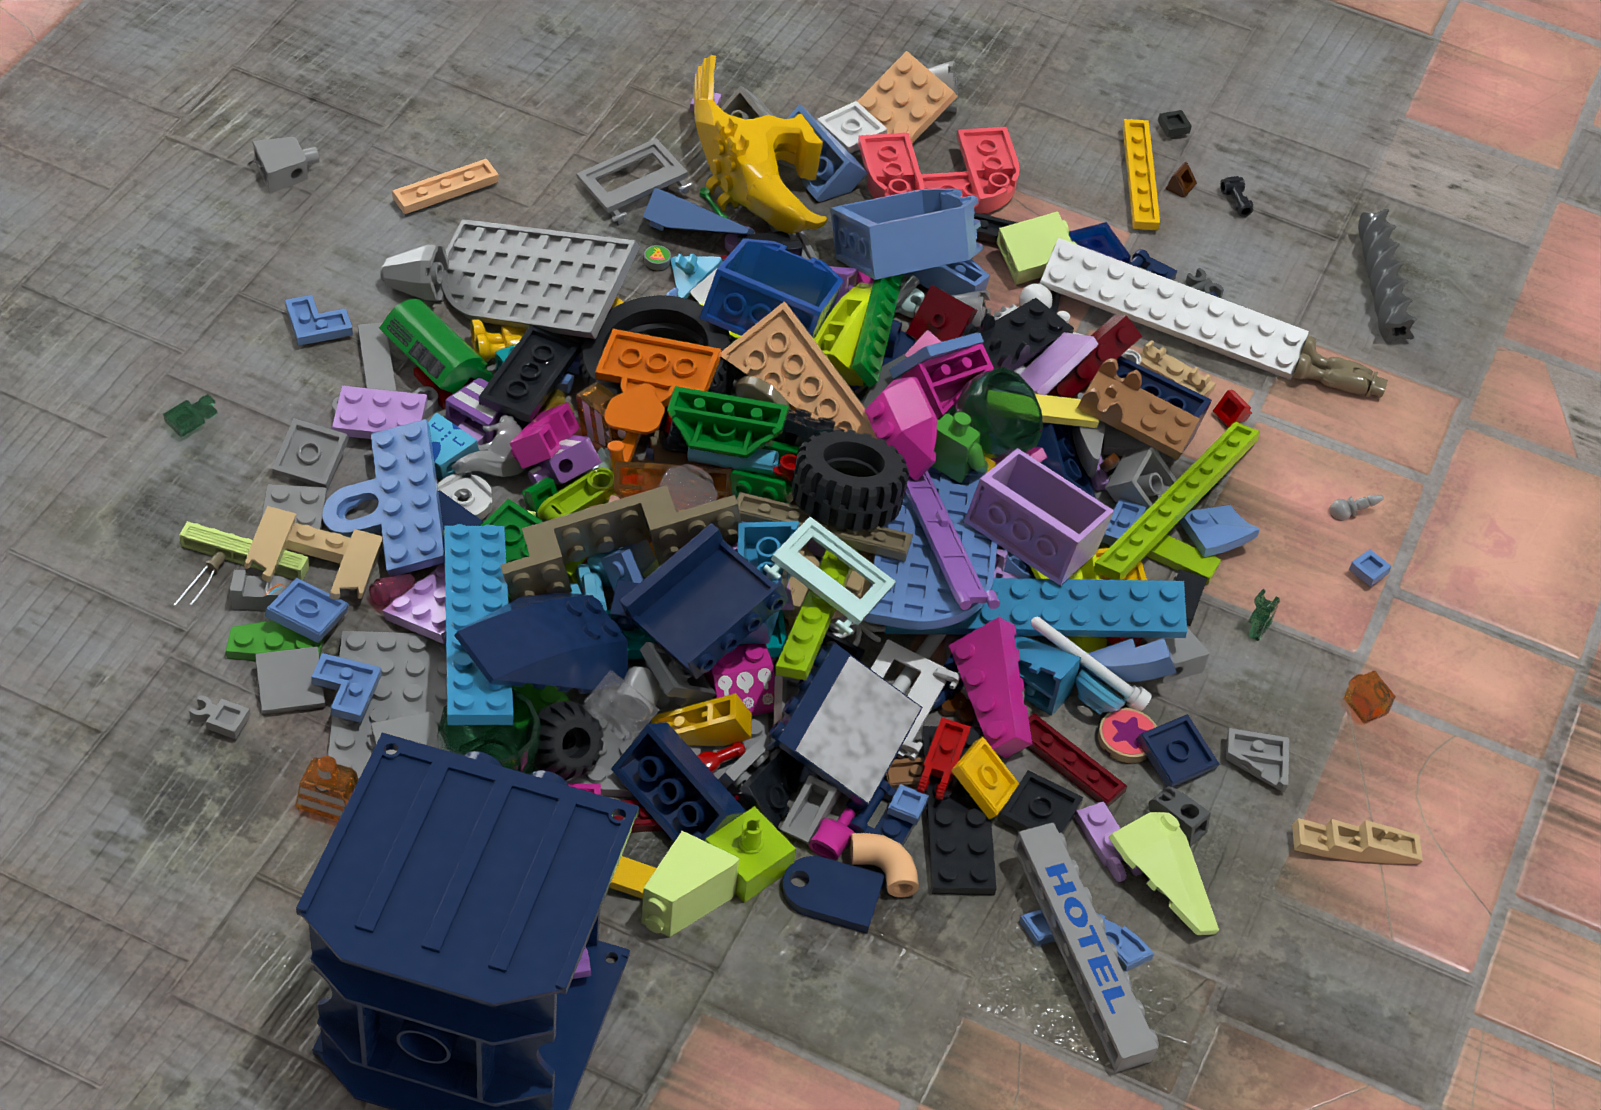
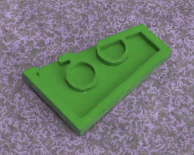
(263, 638)

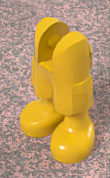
(487, 343)

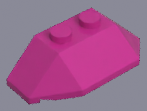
(906, 422)

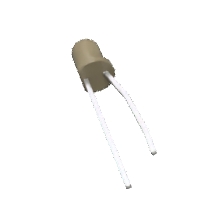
(213, 566)

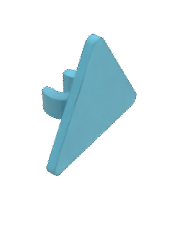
(691, 271)

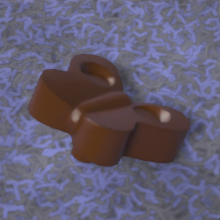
(960, 707)

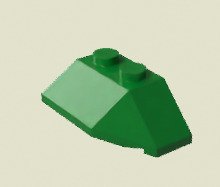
(725, 422)

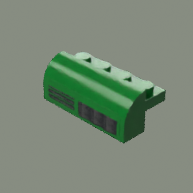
(433, 346)

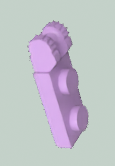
(1097, 826)

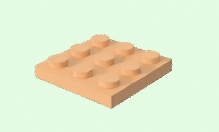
(907, 97)

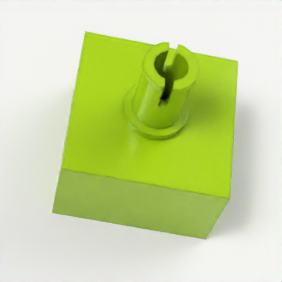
(760, 848)

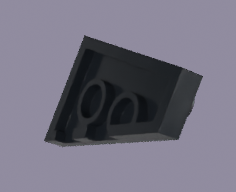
(772, 785)

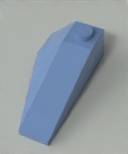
(837, 169)
(679, 214)

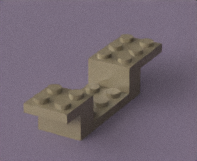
(610, 527)

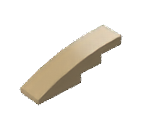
(1361, 843)

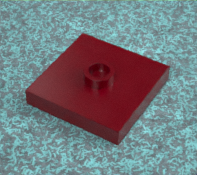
(941, 315)

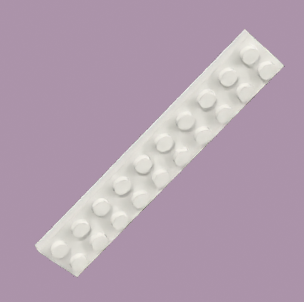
(1174, 308)

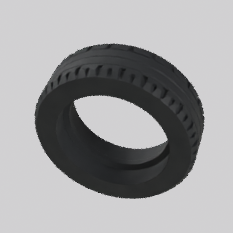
(664, 318)

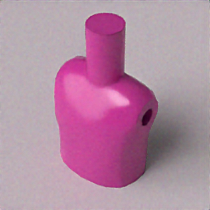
(833, 836)

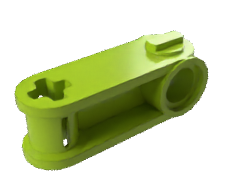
(585, 492)

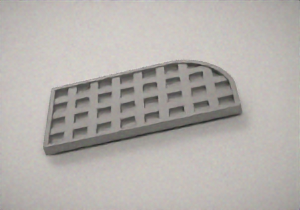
(535, 276)

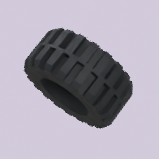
(849, 480)

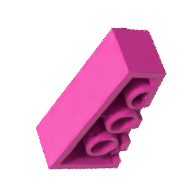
(994, 686)

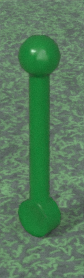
(705, 193)

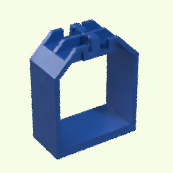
(762, 277)

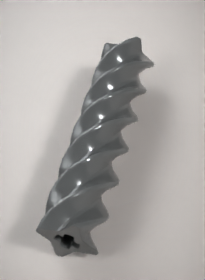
(1383, 271)

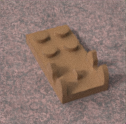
(1136, 411)

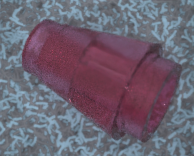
(387, 589)

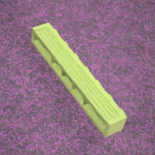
(236, 549)

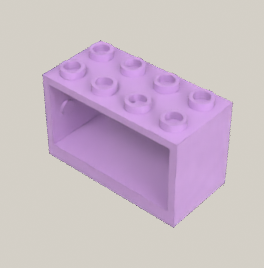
(1038, 516)

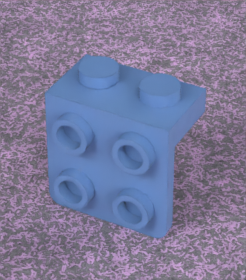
(628, 563)

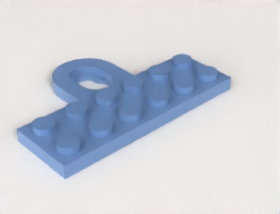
(406, 500)

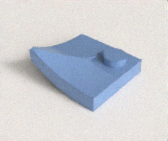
(1217, 529)

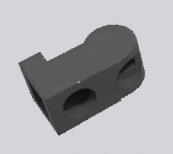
(1190, 815)

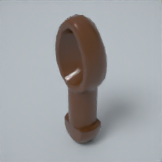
(1110, 463)

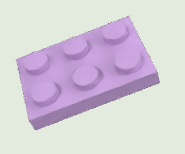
(374, 410)

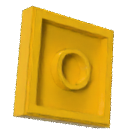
(985, 777)

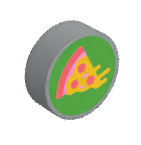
(657, 257)

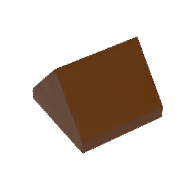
(1182, 181)

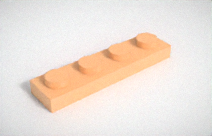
(445, 186)

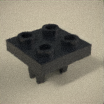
(803, 425)

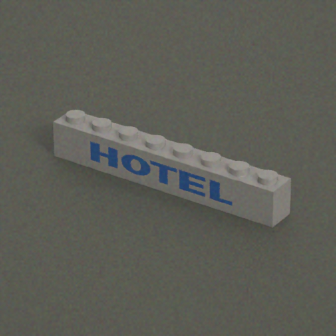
(1086, 948)

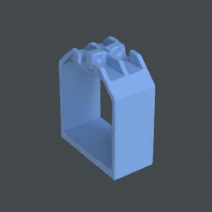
(906, 232)

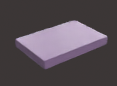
(1057, 361)

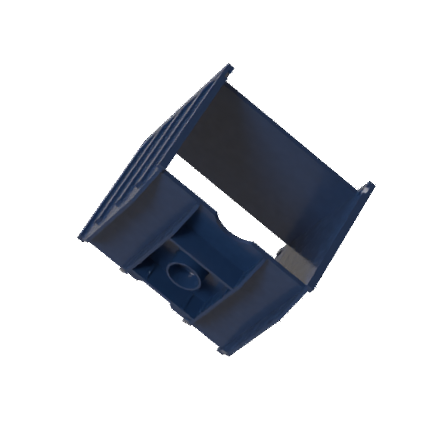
(458, 932)

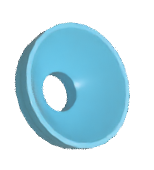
(1097, 694)

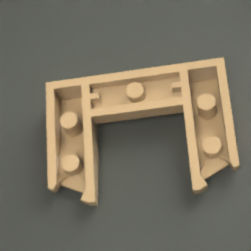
(280, 532)

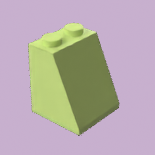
(688, 885)

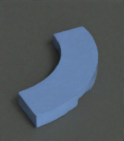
(1130, 947)

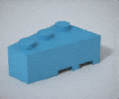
(1046, 673)

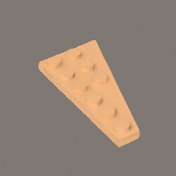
(793, 363)

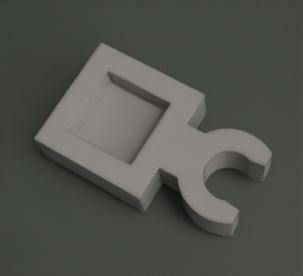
(222, 718)

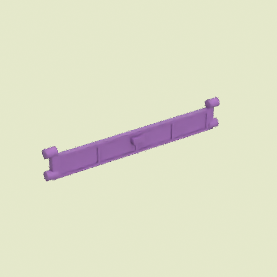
(947, 544)

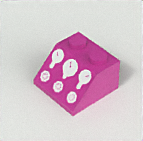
(748, 674)

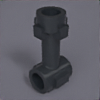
(1235, 186)

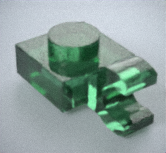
(188, 416)
(1263, 615)

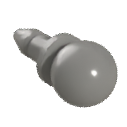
(1342, 509)

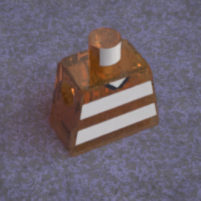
(592, 406)
(326, 788)

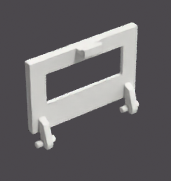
(924, 691)

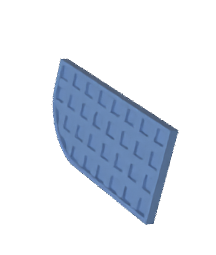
(921, 592)

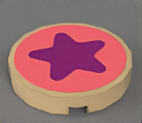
(1119, 734)

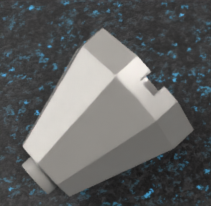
(417, 272)

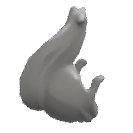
(494, 457)

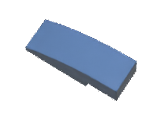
(1134, 662)

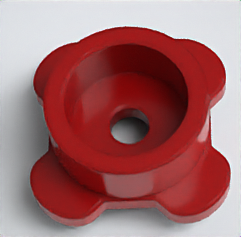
(786, 467)

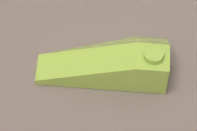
(1164, 855)

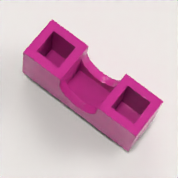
(542, 436)

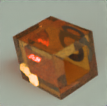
(1369, 696)

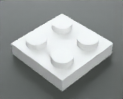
(849, 123)

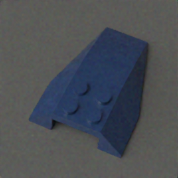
(547, 641)

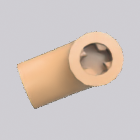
(890, 857)

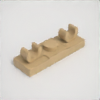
(1175, 370)

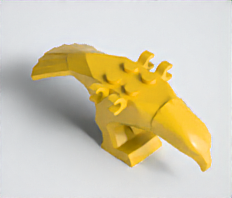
(746, 156)

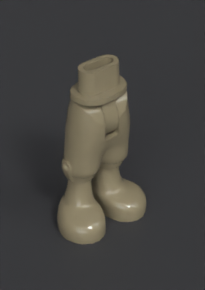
(1337, 372)

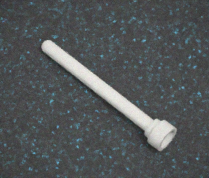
(1136, 697)

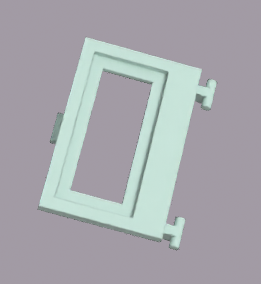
(822, 584)

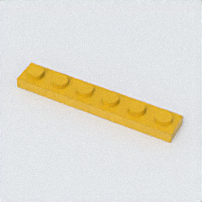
(1141, 175)

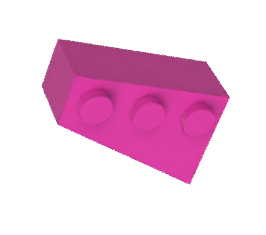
(947, 375)

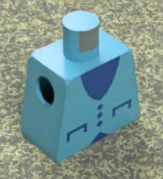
(449, 445)

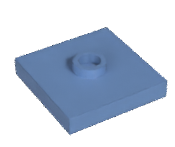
(306, 610)

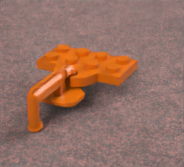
(648, 373)

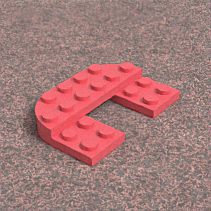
(986, 152)

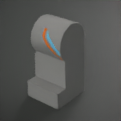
(254, 592)

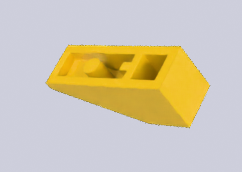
(710, 722)

